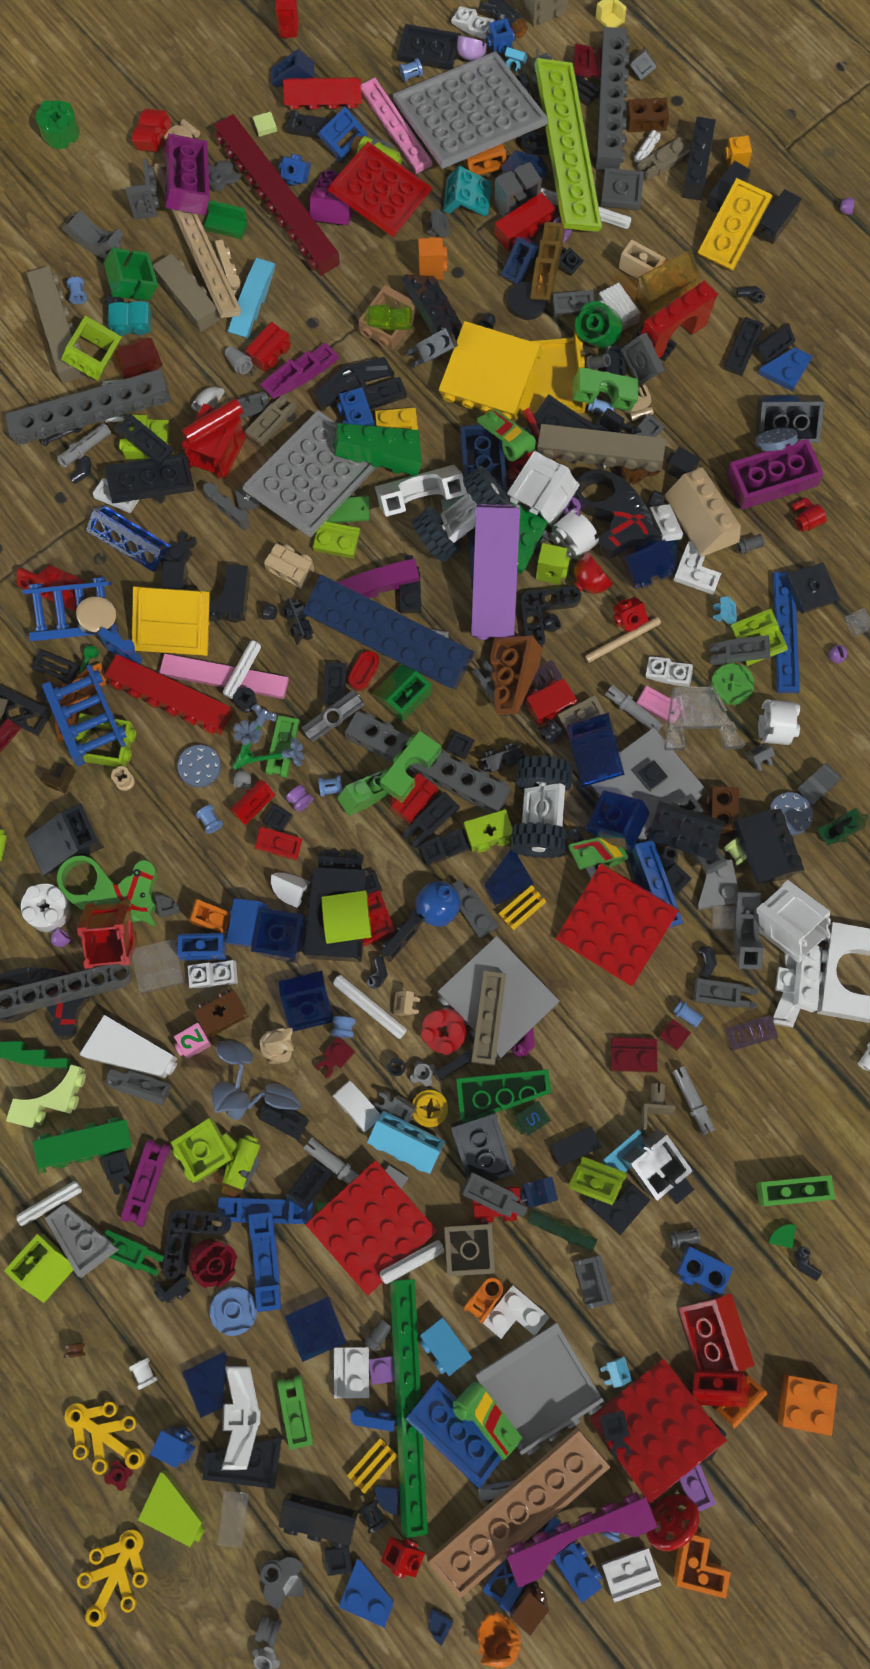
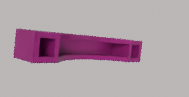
(532, 1558)

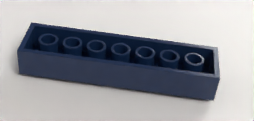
(482, 449)
(388, 632)

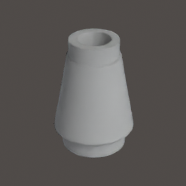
(240, 361)

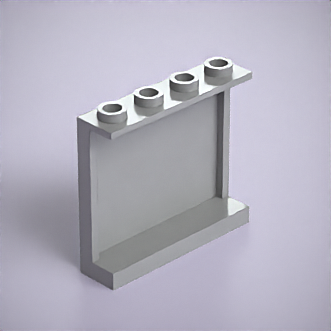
(638, 755)
(524, 998)
(541, 1387)

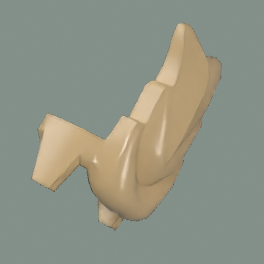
(274, 1043)

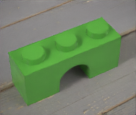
(620, 389)
(419, 750)

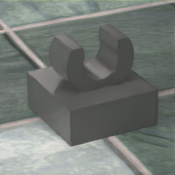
(439, 224)
(760, 753)

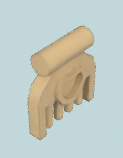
(184, 129)
(641, 408)

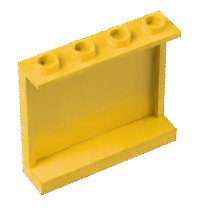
(489, 370)
(554, 375)

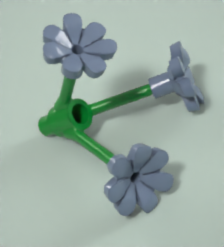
(251, 734)

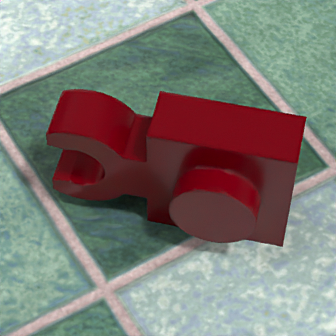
(337, 1054)

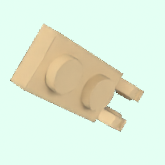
(223, 255)

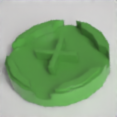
(733, 683)

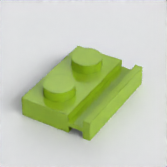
(337, 540)
(597, 1180)

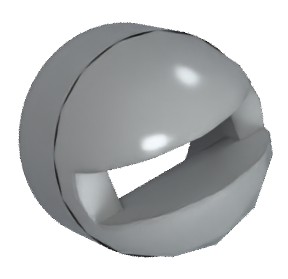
(242, 779)

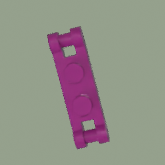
(145, 1183)

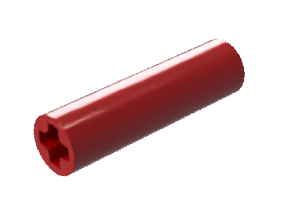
(212, 421)

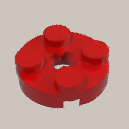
(435, 1039)

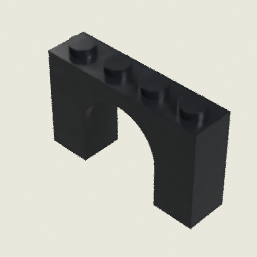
(774, 218)
(230, 604)
(327, 883)

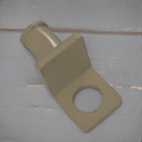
(656, 1107)

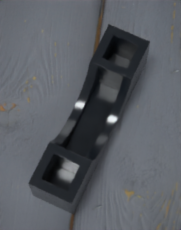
(698, 158)

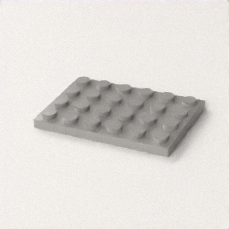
(306, 478)

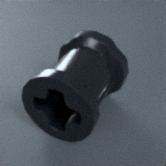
(373, 1508)

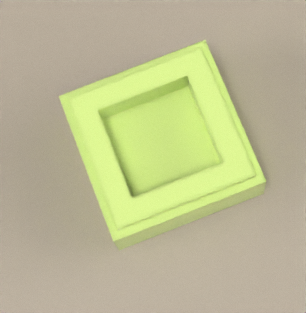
(264, 124)

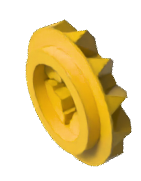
(438, 1101)

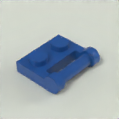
(338, 129)
(114, 644)
(381, 1420)

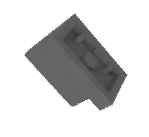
(142, 197)

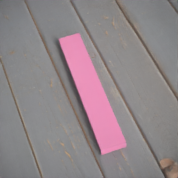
(396, 126)
(219, 675)

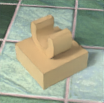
(404, 1002)

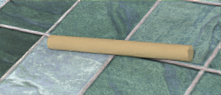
(622, 640)

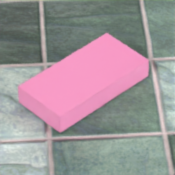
(655, 703)

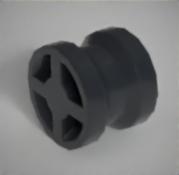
(245, 705)
(550, 732)

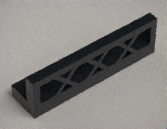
(25, 705)

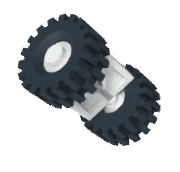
(443, 531)
(541, 826)

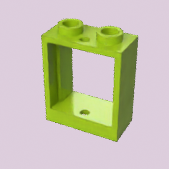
(98, 335)
(125, 752)

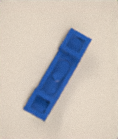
(283, 1210)
(265, 1261)

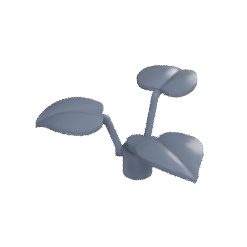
(232, 1100)

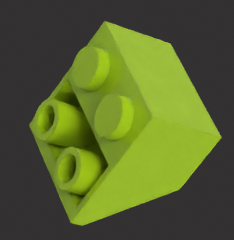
(40, 1268)

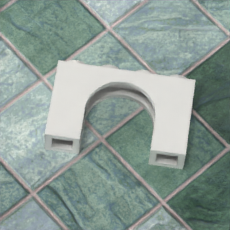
(443, 481)
(833, 997)

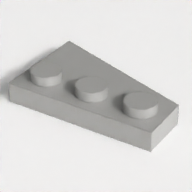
(79, 1240)

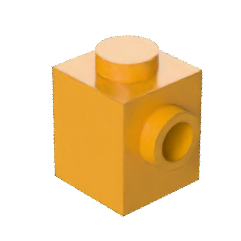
(738, 150)

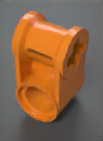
(483, 1300)

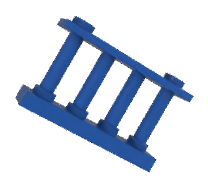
(62, 629)
(62, 714)

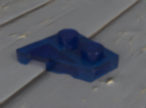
(508, 879)

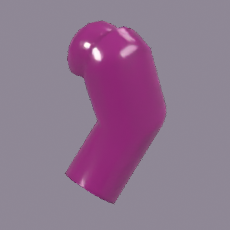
(525, 1045)

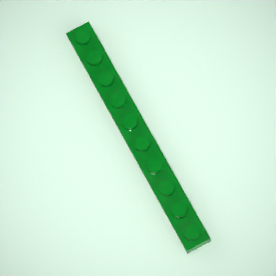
(407, 1397)

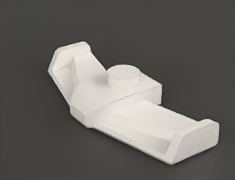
(785, 982)
(240, 1418)

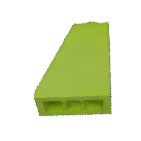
(172, 1511)

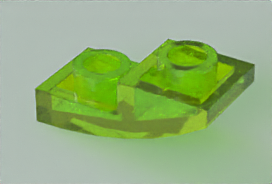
(392, 319)

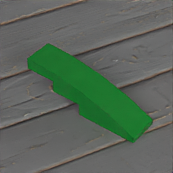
(17, 1052)

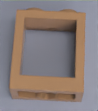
(395, 300)

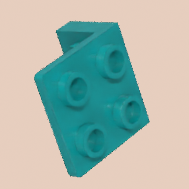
(467, 190)

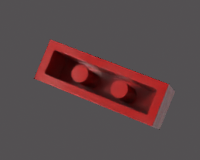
(524, 221)

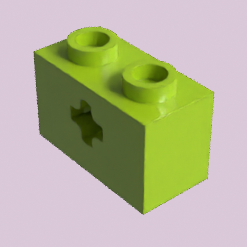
(552, 564)
(496, 823)

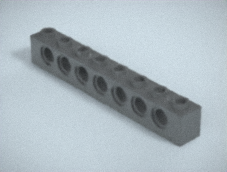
(612, 98)
(77, 406)
(376, 744)

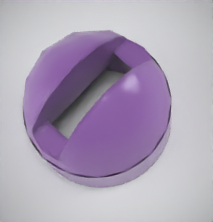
(847, 206)
(834, 654)
(60, 938)

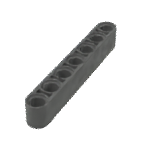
(64, 993)

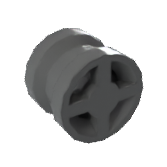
(268, 1630)

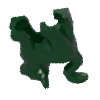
(843, 826)

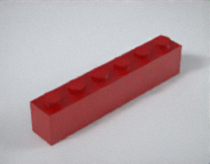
(169, 695)

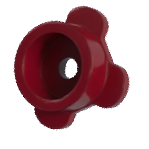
(111, 1478)

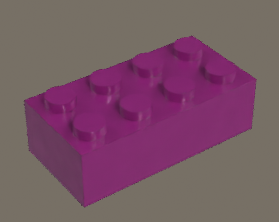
(186, 174)
(774, 474)

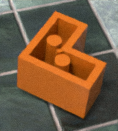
(696, 1573)

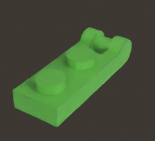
(285, 731)
(295, 1413)

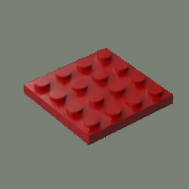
(380, 189)
(617, 924)
(370, 1226)
(665, 1428)

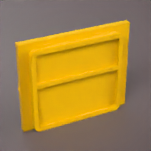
(170, 620)

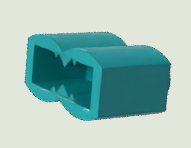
(129, 318)

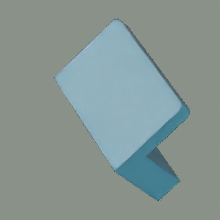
(615, 1159)

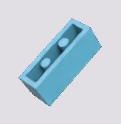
(406, 1142)

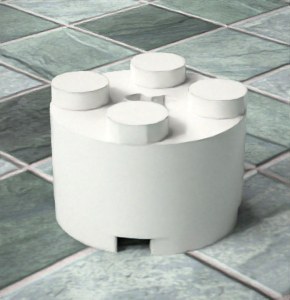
(575, 534)
(779, 722)
(38, 898)

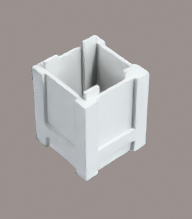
(543, 488)
(793, 921)

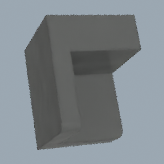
(643, 63)

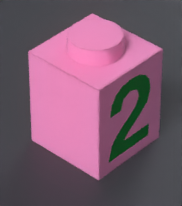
(192, 1041)

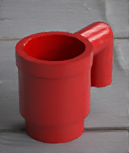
(811, 517)

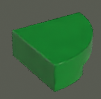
(783, 1236)

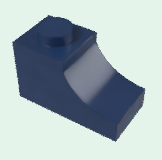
(293, 66)
(521, 158)
(521, 259)
(539, 1192)

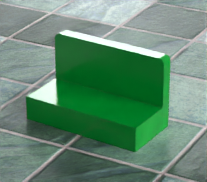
(226, 220)

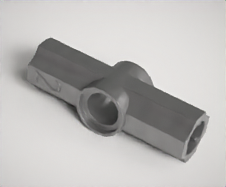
(344, 707)

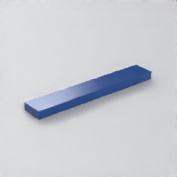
(786, 615)

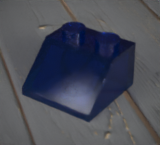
(650, 564)
(618, 819)
(278, 934)
(306, 1001)

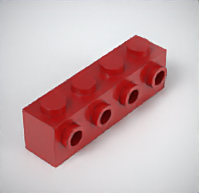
(322, 92)

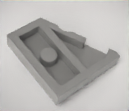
(719, 888)

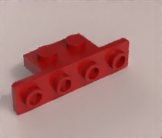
(51, 577)

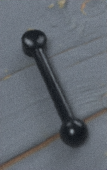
(45, 442)

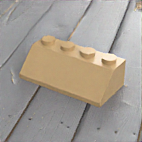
(703, 513)

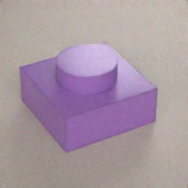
(382, 1370)

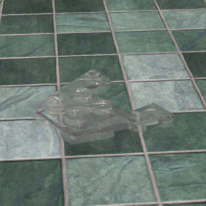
(698, 710)

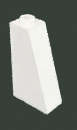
(125, 1049)

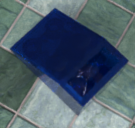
(595, 749)

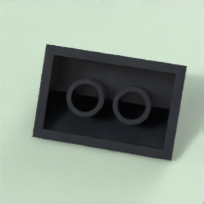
(791, 411)
(769, 846)
(318, 1520)

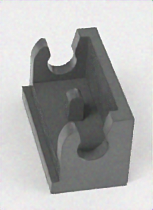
(570, 302)
(593, 1282)

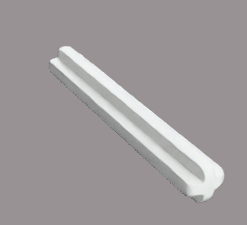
(369, 1006)

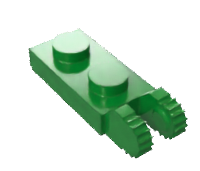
(132, 1253)

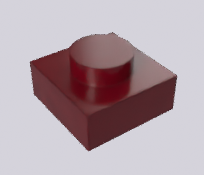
(674, 1035)

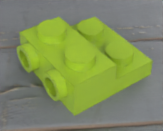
(159, 427)
(201, 1151)

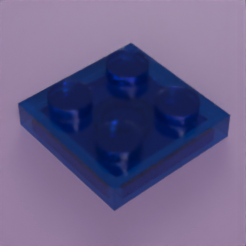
(315, 1329)

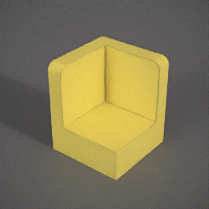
(610, 13)

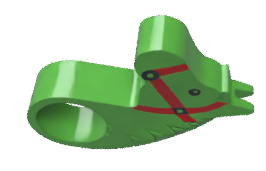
(135, 888)

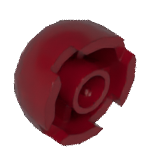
(212, 1263)

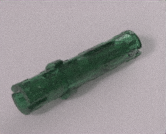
(562, 1230)

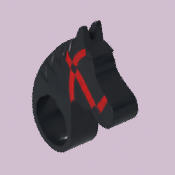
(626, 511)
(64, 1014)

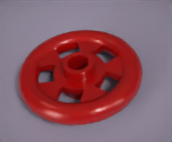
(673, 1522)

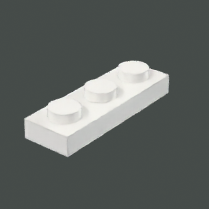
(807, 981)

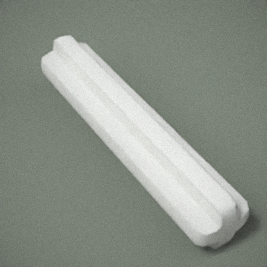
(241, 669)
(48, 1203)
(412, 1262)

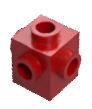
(630, 614)
(403, 1557)

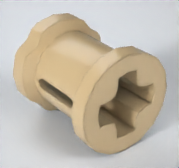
(126, 783)

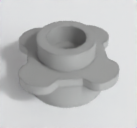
(420, 1067)
(265, 1658)

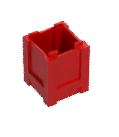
(217, 449)
(107, 934)

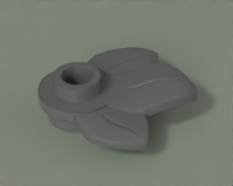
(222, 175)
(284, 1583)

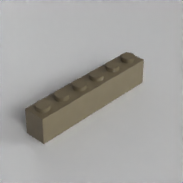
(54, 319)
(601, 447)

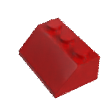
(716, 1335)

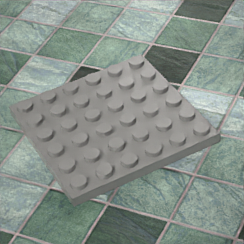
(469, 109)

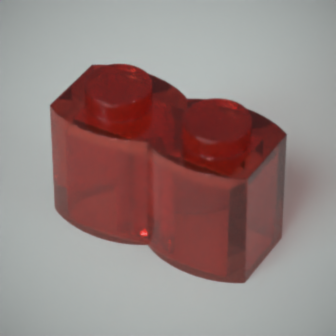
(138, 358)

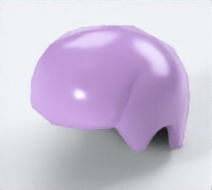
(470, 48)

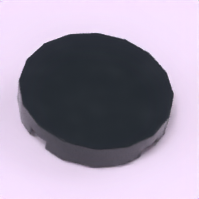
(521, 304)

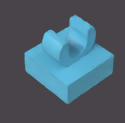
(515, 56)
(728, 610)
(618, 1372)

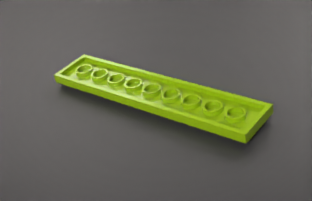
(568, 145)

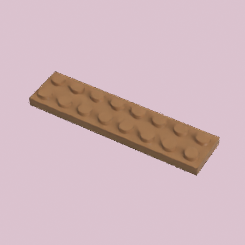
(518, 1512)

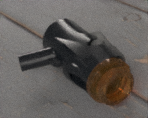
(503, 9)

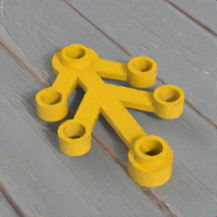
(101, 1434)
(116, 1573)

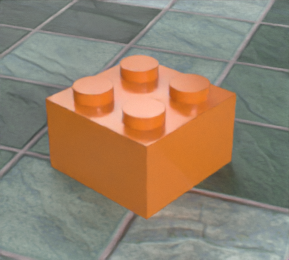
(807, 1404)

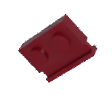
(587, 61)
(634, 1055)

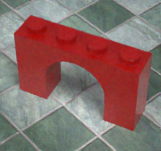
(689, 310)

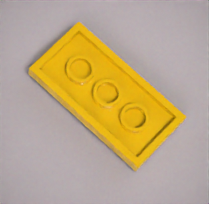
(734, 224)

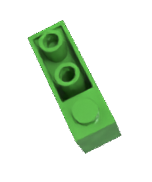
(362, 794)

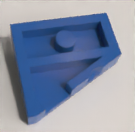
(787, 368)
(366, 1596)

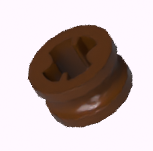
(74, 1350)

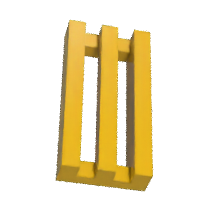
(536, 895)
(358, 1481)

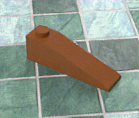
(514, 668)

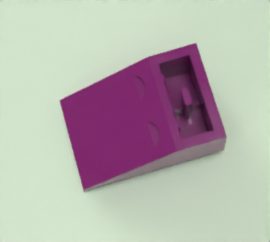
(325, 205)

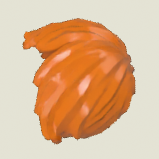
(498, 1641)

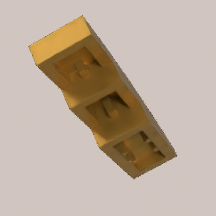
(547, 261)

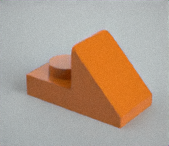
(210, 917)

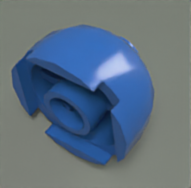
(438, 903)

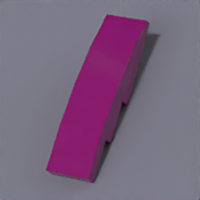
(297, 373)
(383, 578)

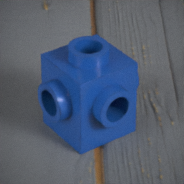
(500, 36)
(294, 169)

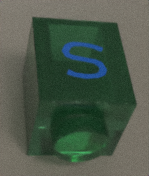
(531, 1119)

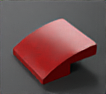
(379, 919)

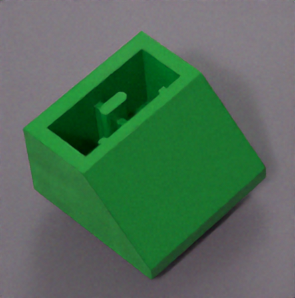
(403, 692)

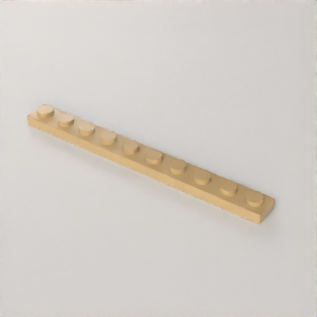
(204, 257)

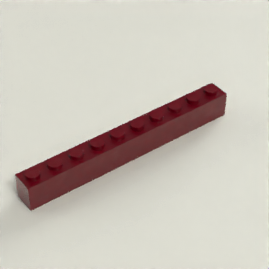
(277, 195)

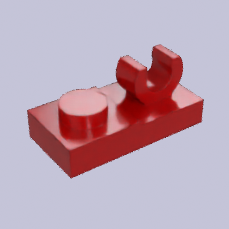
(253, 801)
(278, 843)

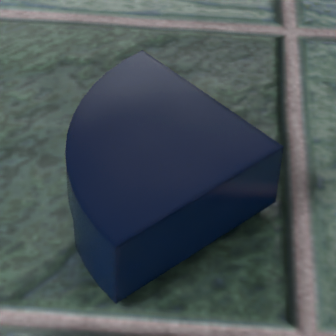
(387, 1498)
(439, 1625)

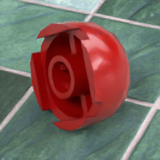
(590, 575)

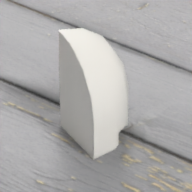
(208, 396)
(289, 887)

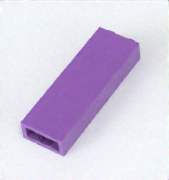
(495, 570)

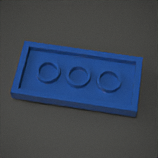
(455, 1438)

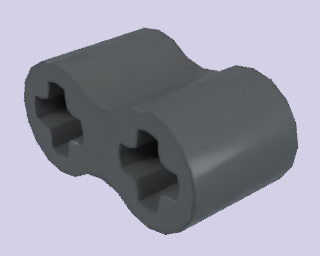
(819, 783)

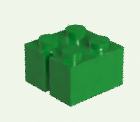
(132, 279)

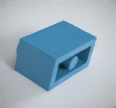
(445, 1346)

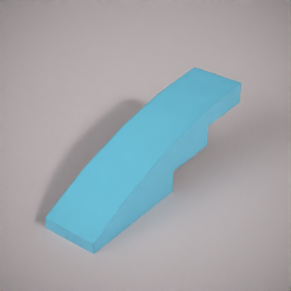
(252, 297)

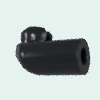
(752, 292)
(83, 471)
(709, 961)
(379, 975)
(803, 1263)

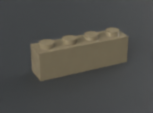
(186, 292)

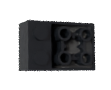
(63, 837)

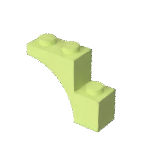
(62, 1098)

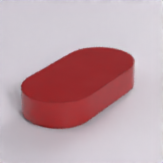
(363, 670)

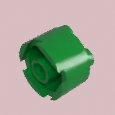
(57, 123)
(598, 324)

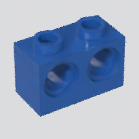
(705, 1266)

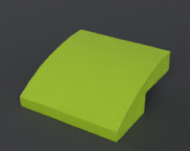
(761, 625)
(346, 917)

